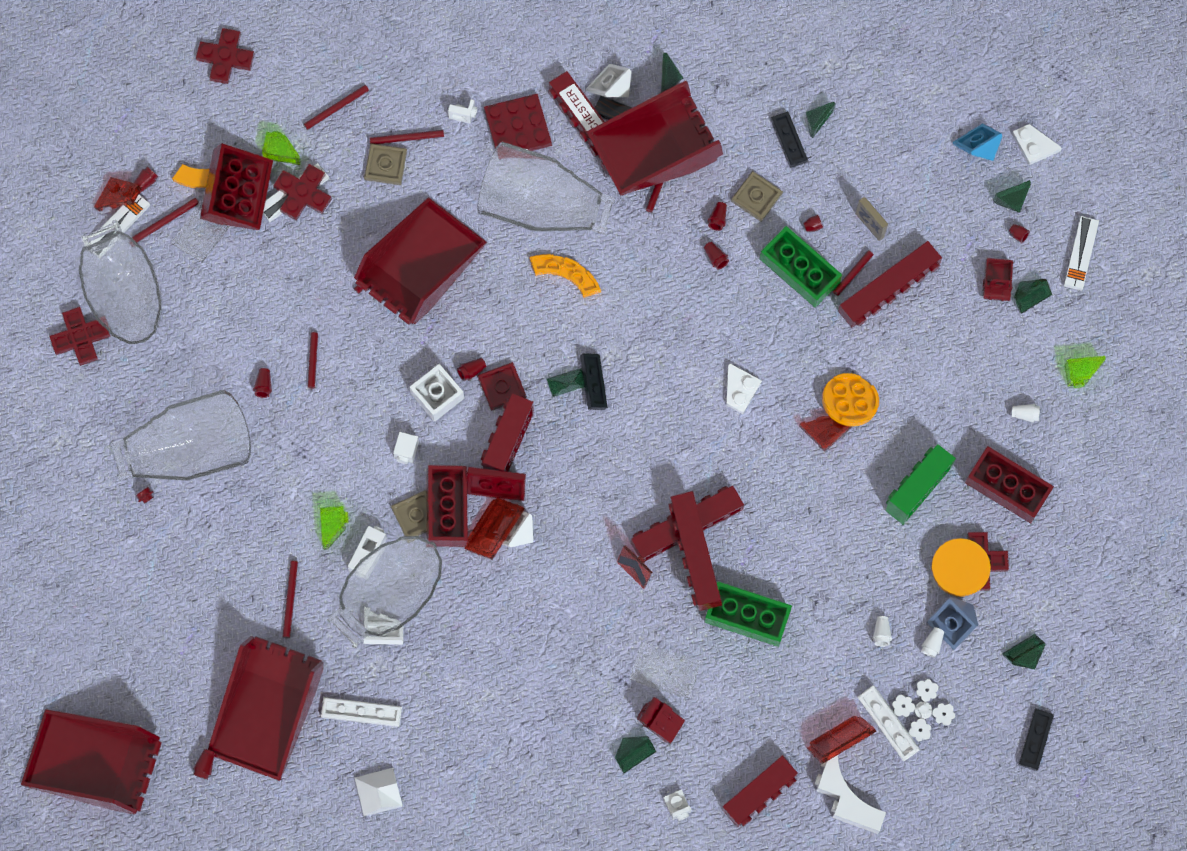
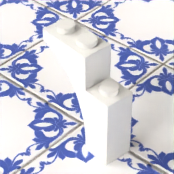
(849, 806)

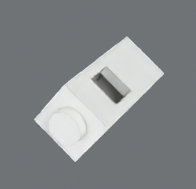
(370, 541)

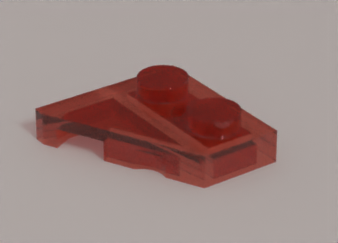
(117, 193)
(824, 431)

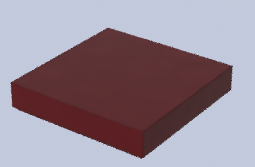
(500, 384)

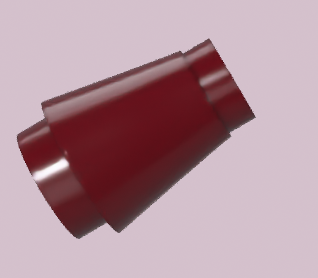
(146, 178)
(717, 219)
(716, 256)
(471, 369)
(263, 383)
(204, 764)

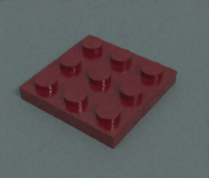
(519, 123)

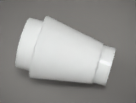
(1026, 412)
(882, 632)
(933, 642)

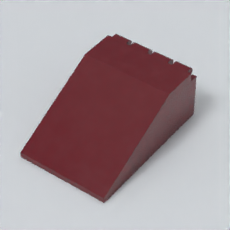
(655, 141)
(418, 261)
(265, 706)
(92, 761)

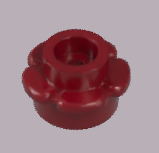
(145, 495)

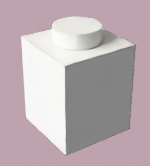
(406, 448)

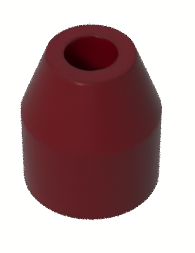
(813, 224)
(1019, 232)

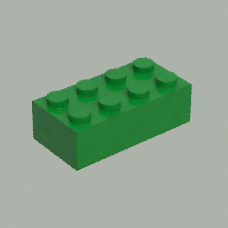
(800, 266)
(920, 484)
(749, 614)

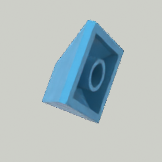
(980, 142)

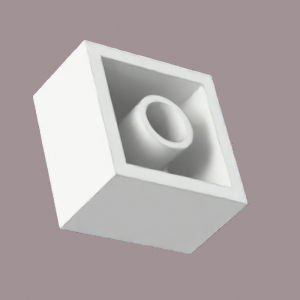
(436, 392)

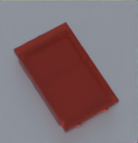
(493, 528)
(840, 738)

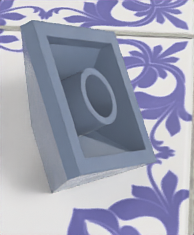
(956, 620)

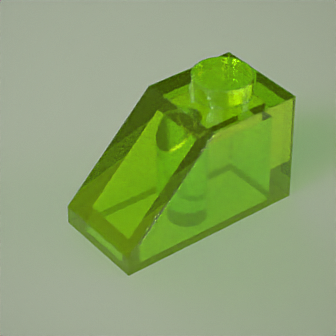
(280, 149)
(1081, 370)
(332, 524)

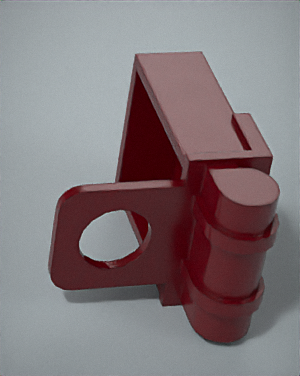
(998, 279)
(660, 720)

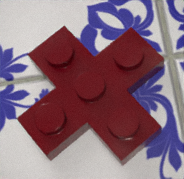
(225, 56)
(302, 192)
(79, 336)
(997, 559)

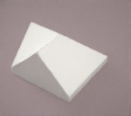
(612, 82)
(521, 532)
(378, 792)

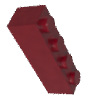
(760, 791)

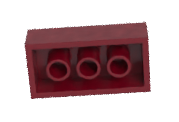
(508, 434)
(1009, 484)
(447, 505)

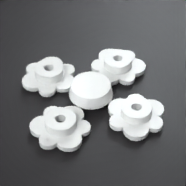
(923, 710)

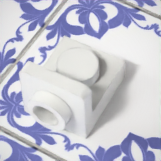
(462, 114)
(677, 805)

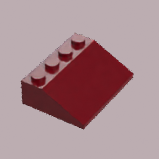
(236, 188)

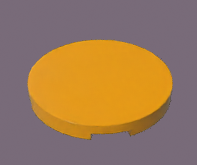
(850, 399)
(960, 567)

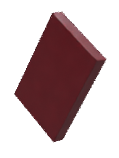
(496, 484)

